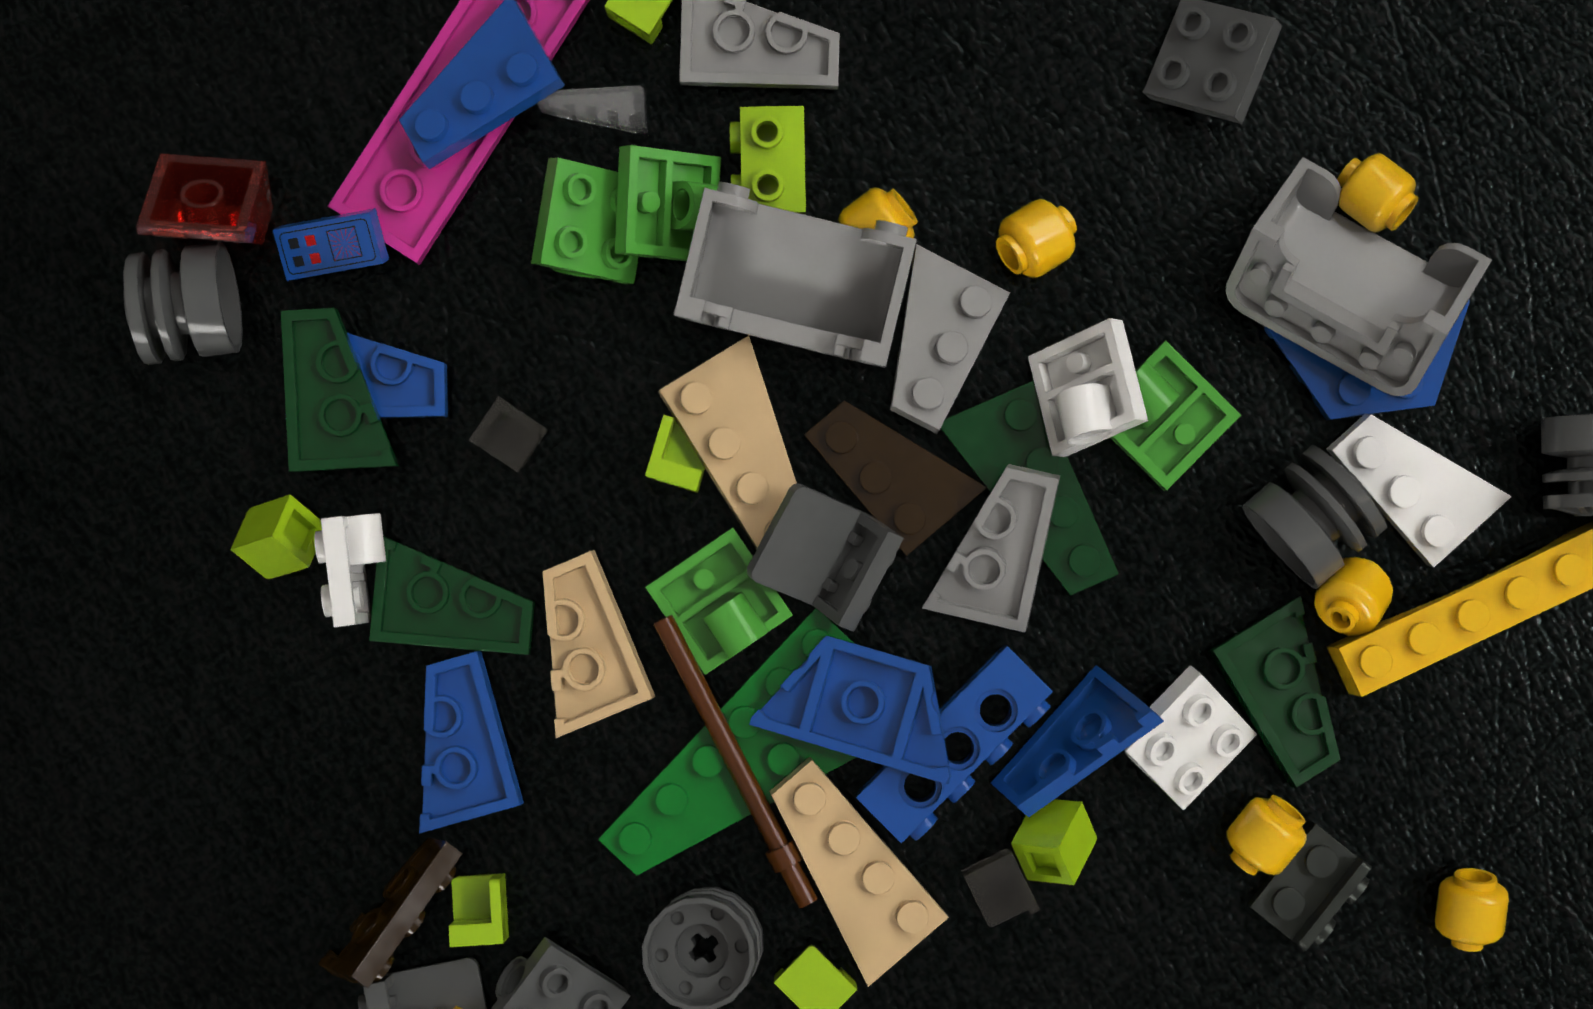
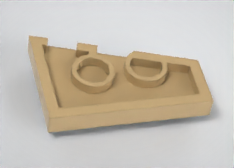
(591, 647)

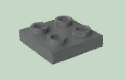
(1212, 59)
(556, 981)

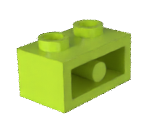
(771, 155)

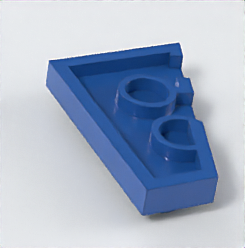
(481, 87)
(402, 381)
(1076, 740)
(465, 746)

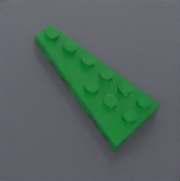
(696, 791)

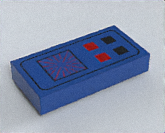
(331, 244)

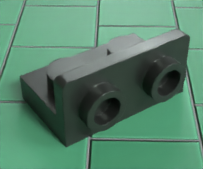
(1312, 889)

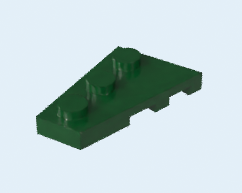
(327, 397)

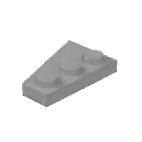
(754, 47)
(942, 335)
(1001, 554)

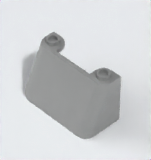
(795, 277)
(1349, 288)

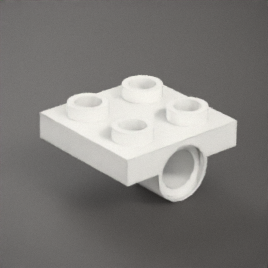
(1087, 388)
(346, 548)
(1193, 742)

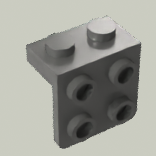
(825, 554)
(428, 987)

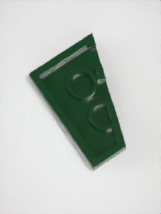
(443, 606)
(1280, 692)

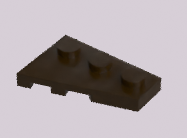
(891, 474)
(383, 928)

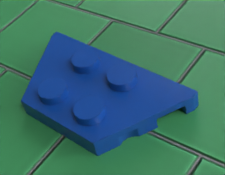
(1346, 396)
(863, 707)

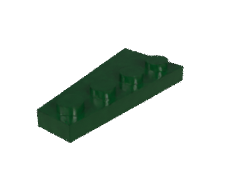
(1014, 433)

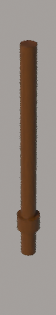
(782, 853)

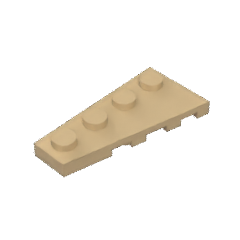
(734, 434)
(861, 879)

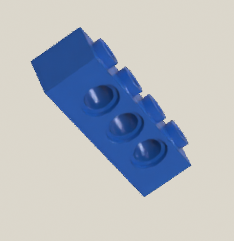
(1002, 675)

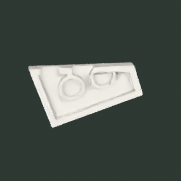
(1415, 488)

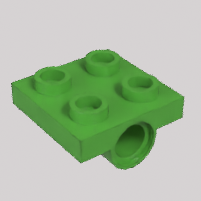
(660, 200)
(580, 223)
(1182, 417)
(718, 602)

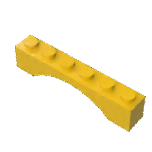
(1466, 615)

